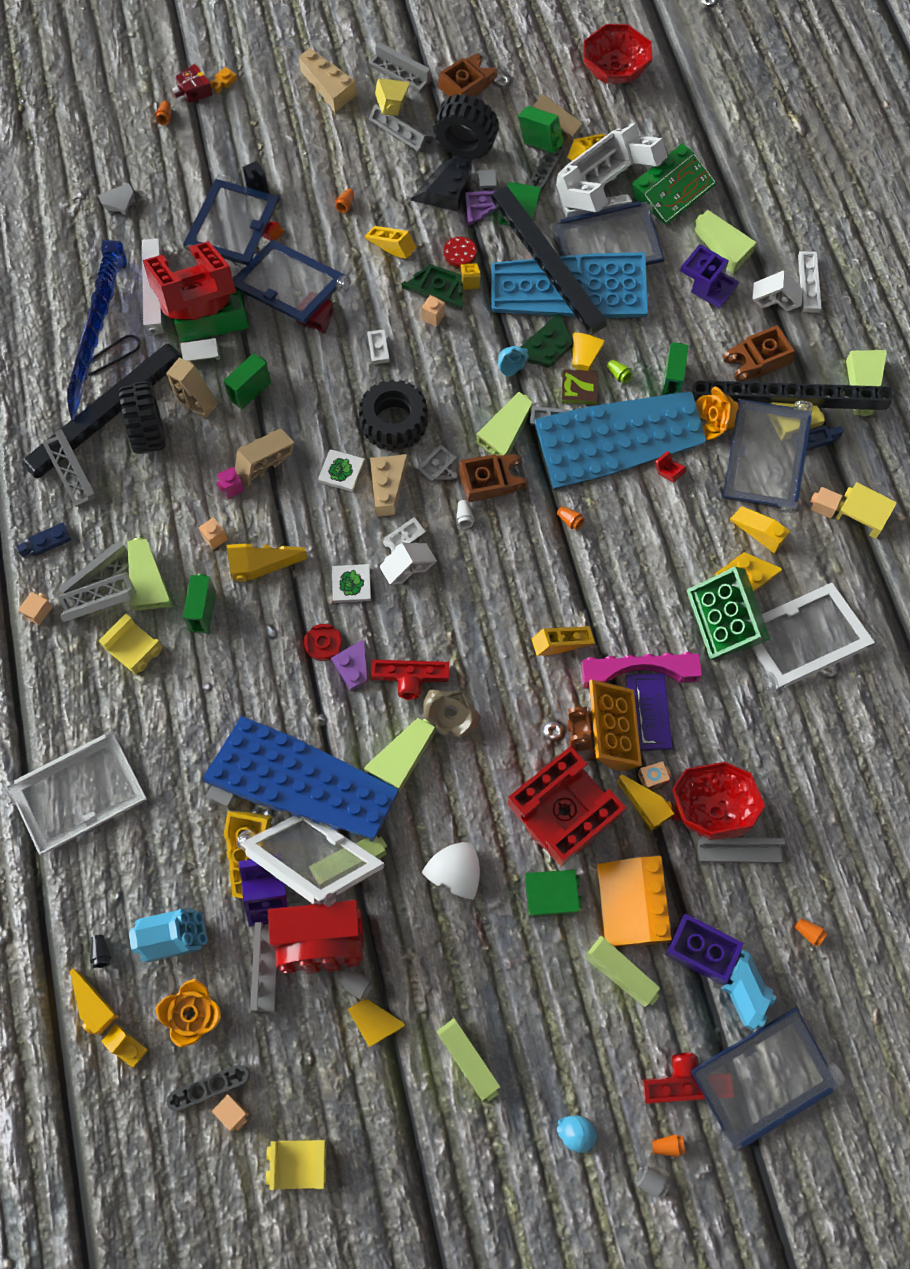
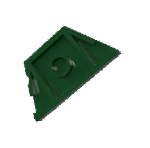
(438, 283)
(549, 343)

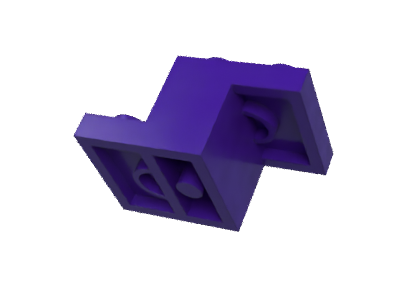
(709, 276)
(260, 892)

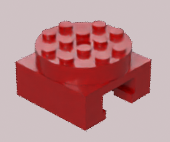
(193, 290)
(566, 786)
(316, 937)

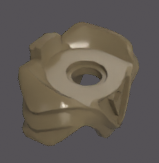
(437, 712)

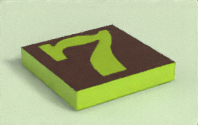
(579, 387)

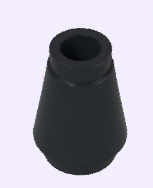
(100, 954)

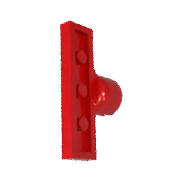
(410, 674)
(679, 1086)

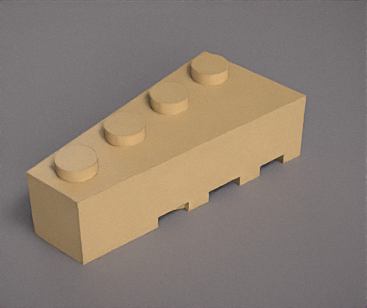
(328, 79)

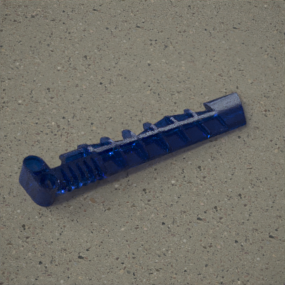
(112, 260)

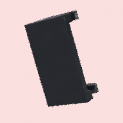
(255, 177)

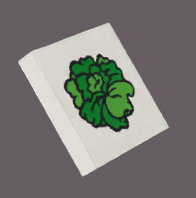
(341, 470)
(351, 583)

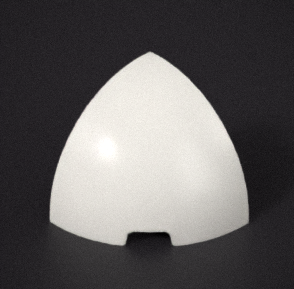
(455, 869)

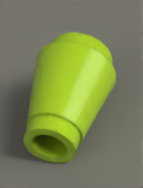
(620, 371)

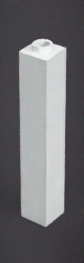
(152, 314)

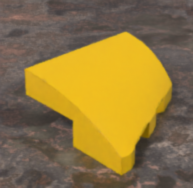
(585, 350)
(374, 1021)

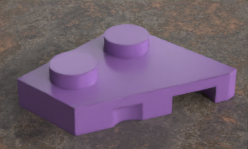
(479, 205)
(352, 665)

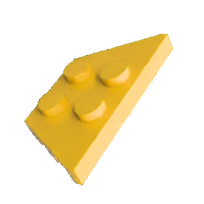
(758, 570)

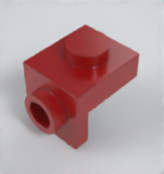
(668, 468)

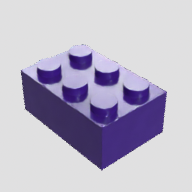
(704, 949)

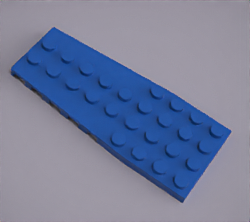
(299, 779)

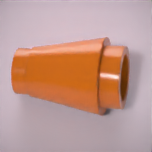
(163, 114)
(344, 201)
(571, 517)
(812, 932)
(669, 1146)

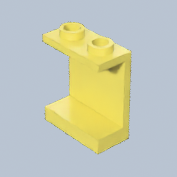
(866, 507)
(130, 644)
(297, 1164)

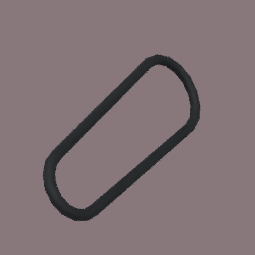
(126, 336)

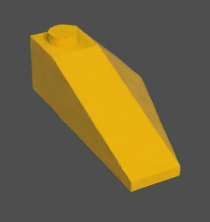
(251, 562)
(236, 824)

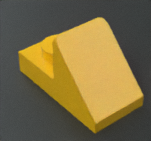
(470, 276)
(124, 1046)

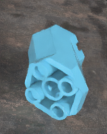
(168, 935)
(749, 992)

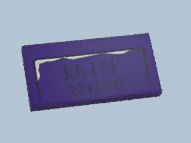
(651, 710)

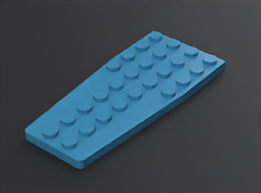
(610, 280)
(617, 436)

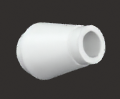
(464, 515)

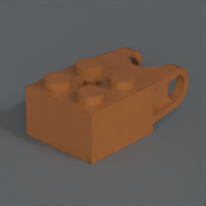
(466, 77)
(760, 354)
(490, 476)
(582, 732)

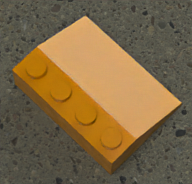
(615, 726)
(634, 902)

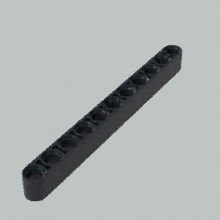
(548, 260)
(801, 391)
(101, 410)

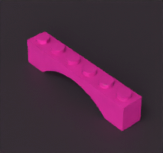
(681, 668)

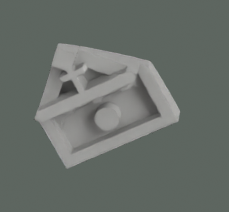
(118, 199)
(439, 466)

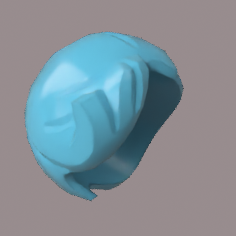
(512, 360)
(577, 1133)

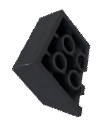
(446, 185)

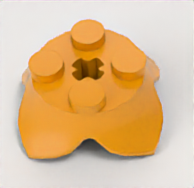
(718, 411)
(173, 1011)

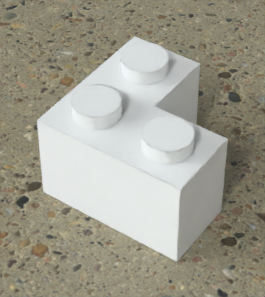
(778, 289)
(406, 560)

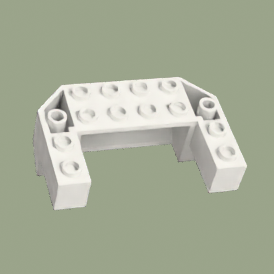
(585, 177)

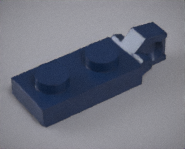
(823, 436)
(45, 540)

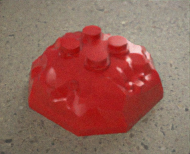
(617, 53)
(718, 800)

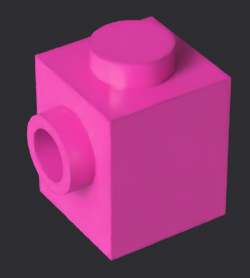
(229, 482)

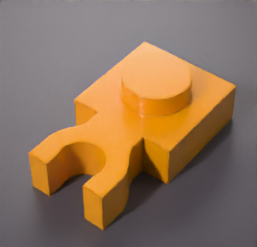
(223, 79)

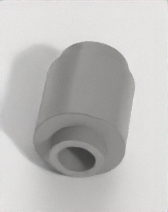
(356, 984)
(652, 1182)

